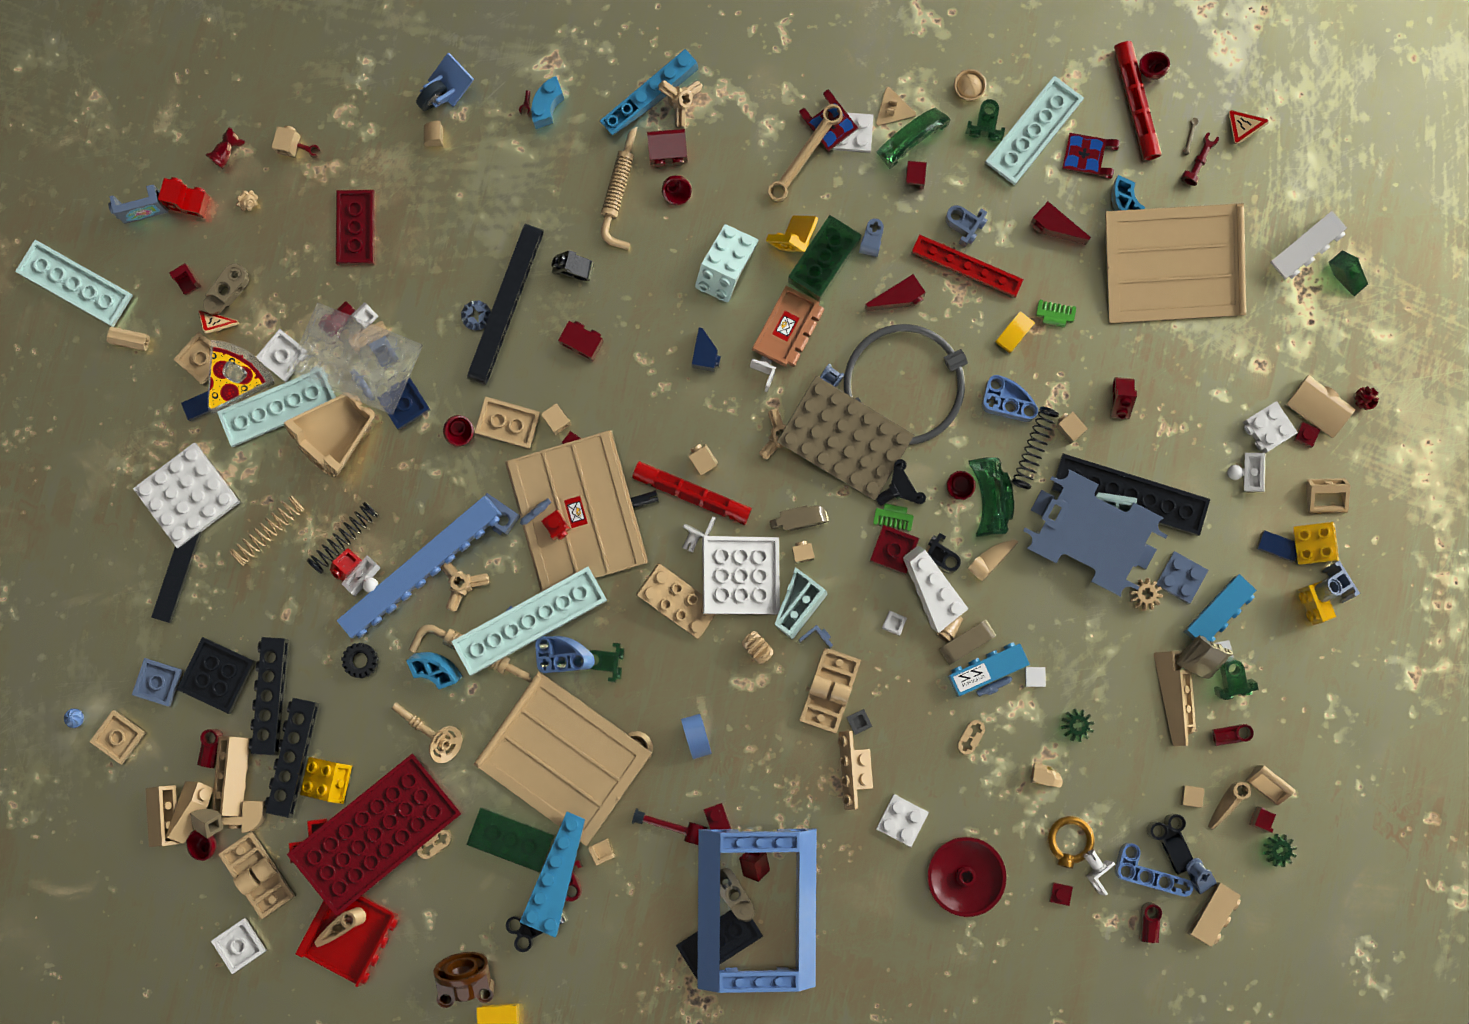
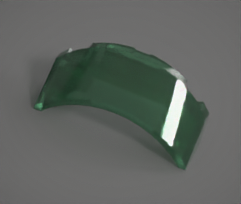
(912, 135)
(996, 496)

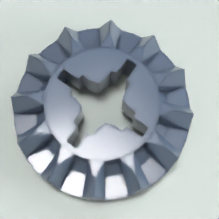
(471, 322)

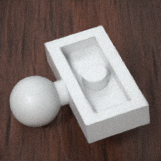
(1253, 472)
(362, 577)

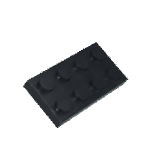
(734, 937)

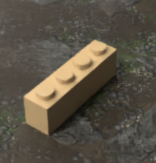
(230, 775)

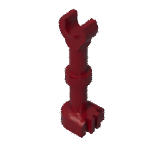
(1191, 177)

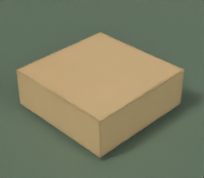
(1192, 796)

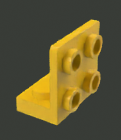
(796, 236)
(1316, 543)
(1317, 611)
(325, 780)

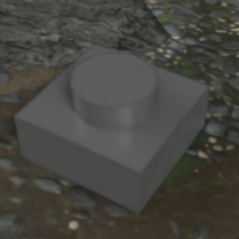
(859, 722)

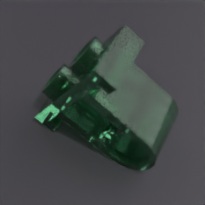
(986, 123)
(610, 662)
(1235, 681)

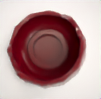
(961, 485)

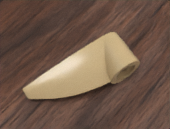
(990, 559)
(1229, 803)
(341, 925)

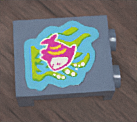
(138, 209)

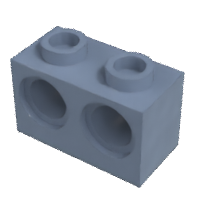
(505, 511)

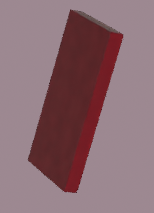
(355, 227)

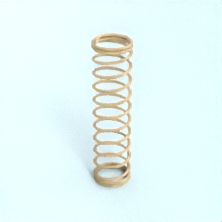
(296, 504)

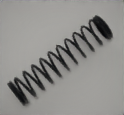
(1047, 411)
(370, 510)

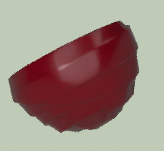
(1154, 65)
(676, 190)
(458, 430)
(200, 847)

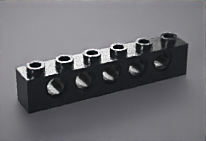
(275, 705)
(300, 749)

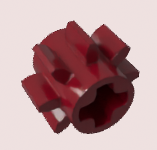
(1366, 398)

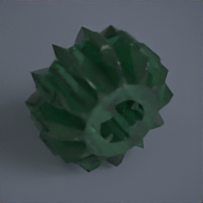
(1072, 720)
(1282, 857)

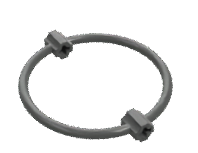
(953, 361)

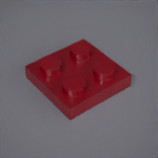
(892, 547)

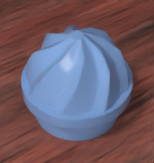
(73, 718)

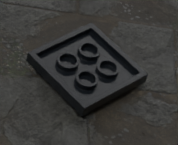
(216, 675)

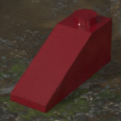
(1056, 224)
(901, 295)

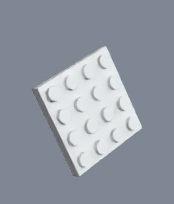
(186, 495)
(740, 575)

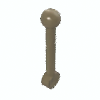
(1194, 122)

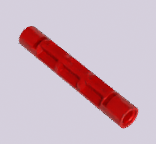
(1137, 100)
(691, 493)

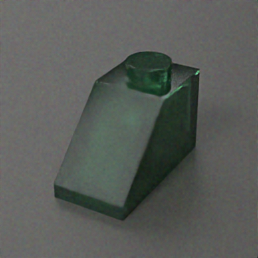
(1348, 272)

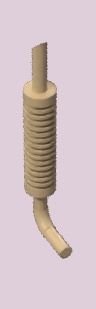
(616, 190)
(502, 665)

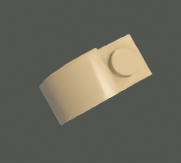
(252, 817)

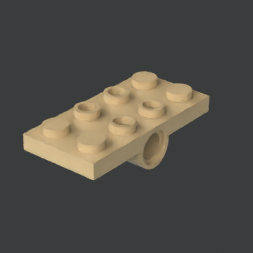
(675, 600)
(830, 690)
(256, 875)

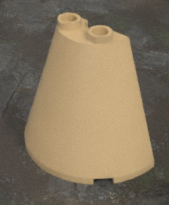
(330, 432)

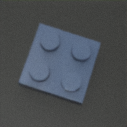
(1181, 577)
(157, 682)

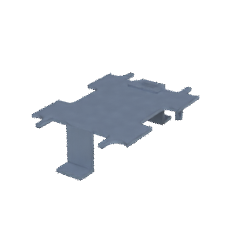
(1094, 532)

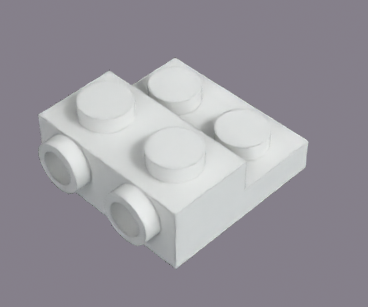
(1269, 427)

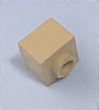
(802, 552)

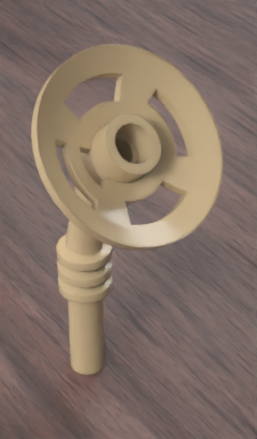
(436, 739)

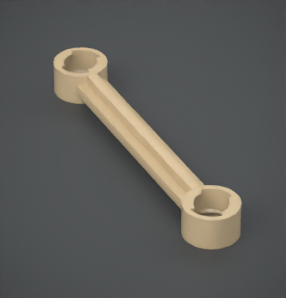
(805, 152)

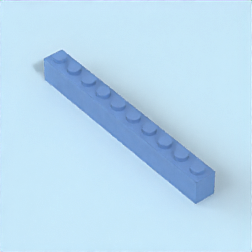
(419, 568)

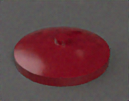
(966, 876)

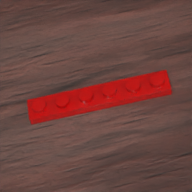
(967, 266)

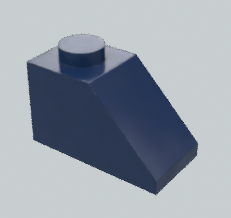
(705, 353)

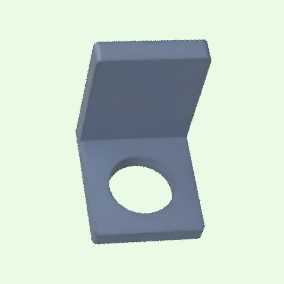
(822, 633)

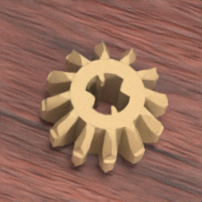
(1149, 601)
(757, 647)

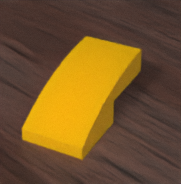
(1015, 332)

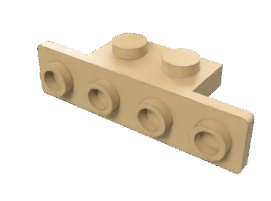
(855, 770)

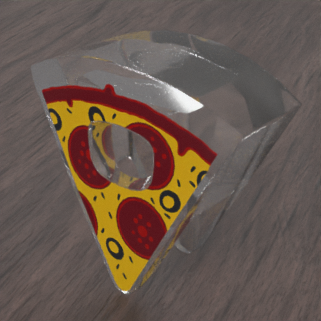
(234, 375)

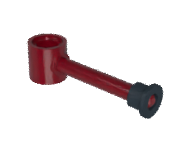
(690, 832)

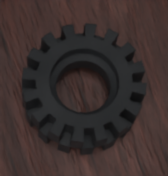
(348, 660)

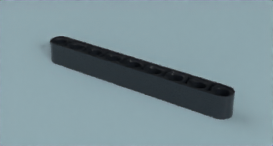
(505, 304)

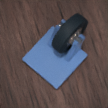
(445, 84)

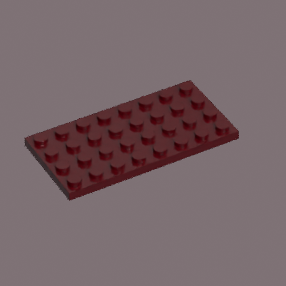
(374, 834)

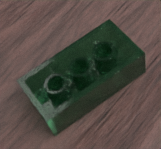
(824, 258)
(510, 839)

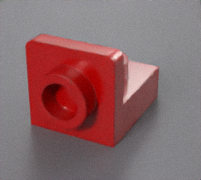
(556, 525)
(344, 564)

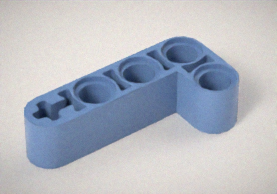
(1154, 876)

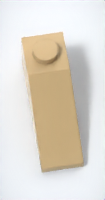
(192, 798)

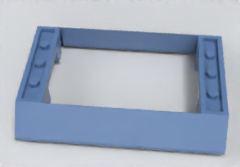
(710, 845)

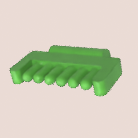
(1055, 318)
(893, 512)

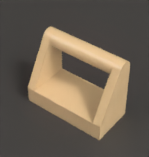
(1334, 485)
(1270, 784)

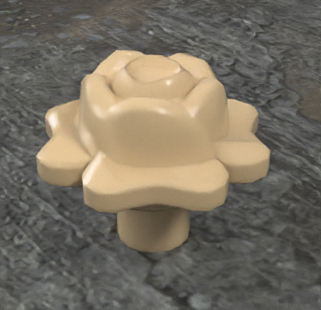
(247, 200)

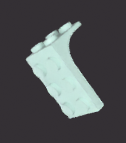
(725, 263)

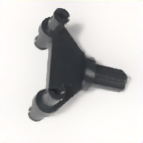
(901, 487)

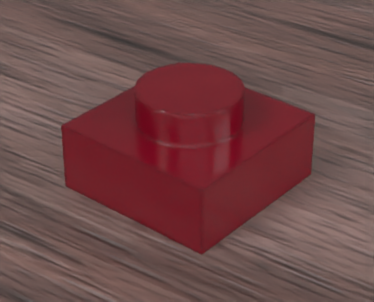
(1307, 434)
(1060, 894)

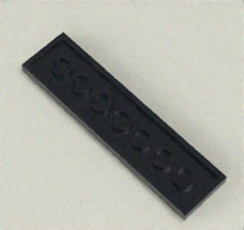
(1177, 507)

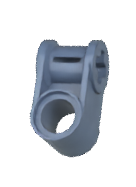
(872, 240)
(831, 375)
(1200, 876)

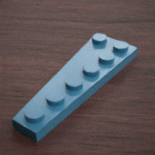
(550, 892)

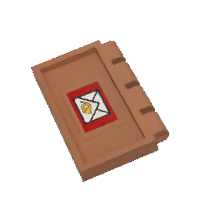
(786, 327)

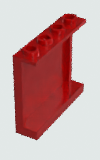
(355, 950)

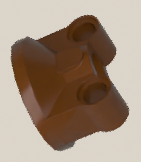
(463, 978)

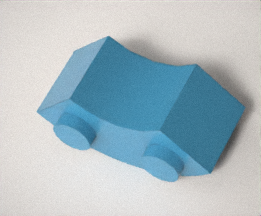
(545, 102)
(1123, 195)
(435, 668)

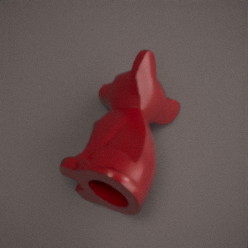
(222, 151)

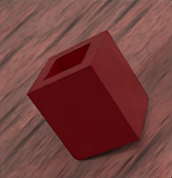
(916, 173)
(185, 279)
(1262, 819)
(754, 865)

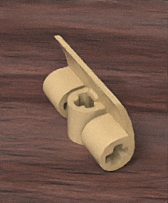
(1321, 406)

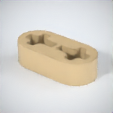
(967, 734)
(437, 847)

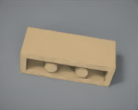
(160, 809)
(1214, 914)

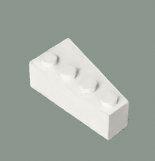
(1308, 245)
(936, 593)

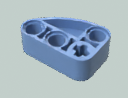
(1008, 393)
(552, 657)
(696, 736)

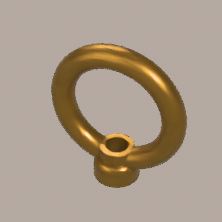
(1068, 860)

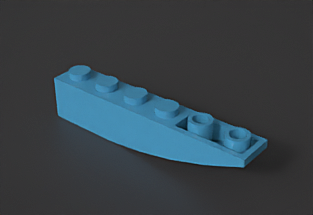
(649, 94)

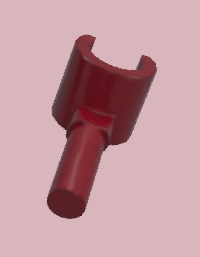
(526, 103)
(309, 149)

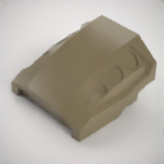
(1203, 657)

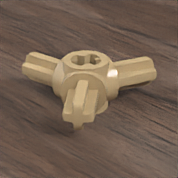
(680, 98)
(777, 427)
(456, 591)

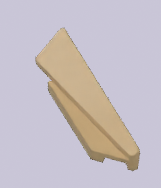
(1177, 696)

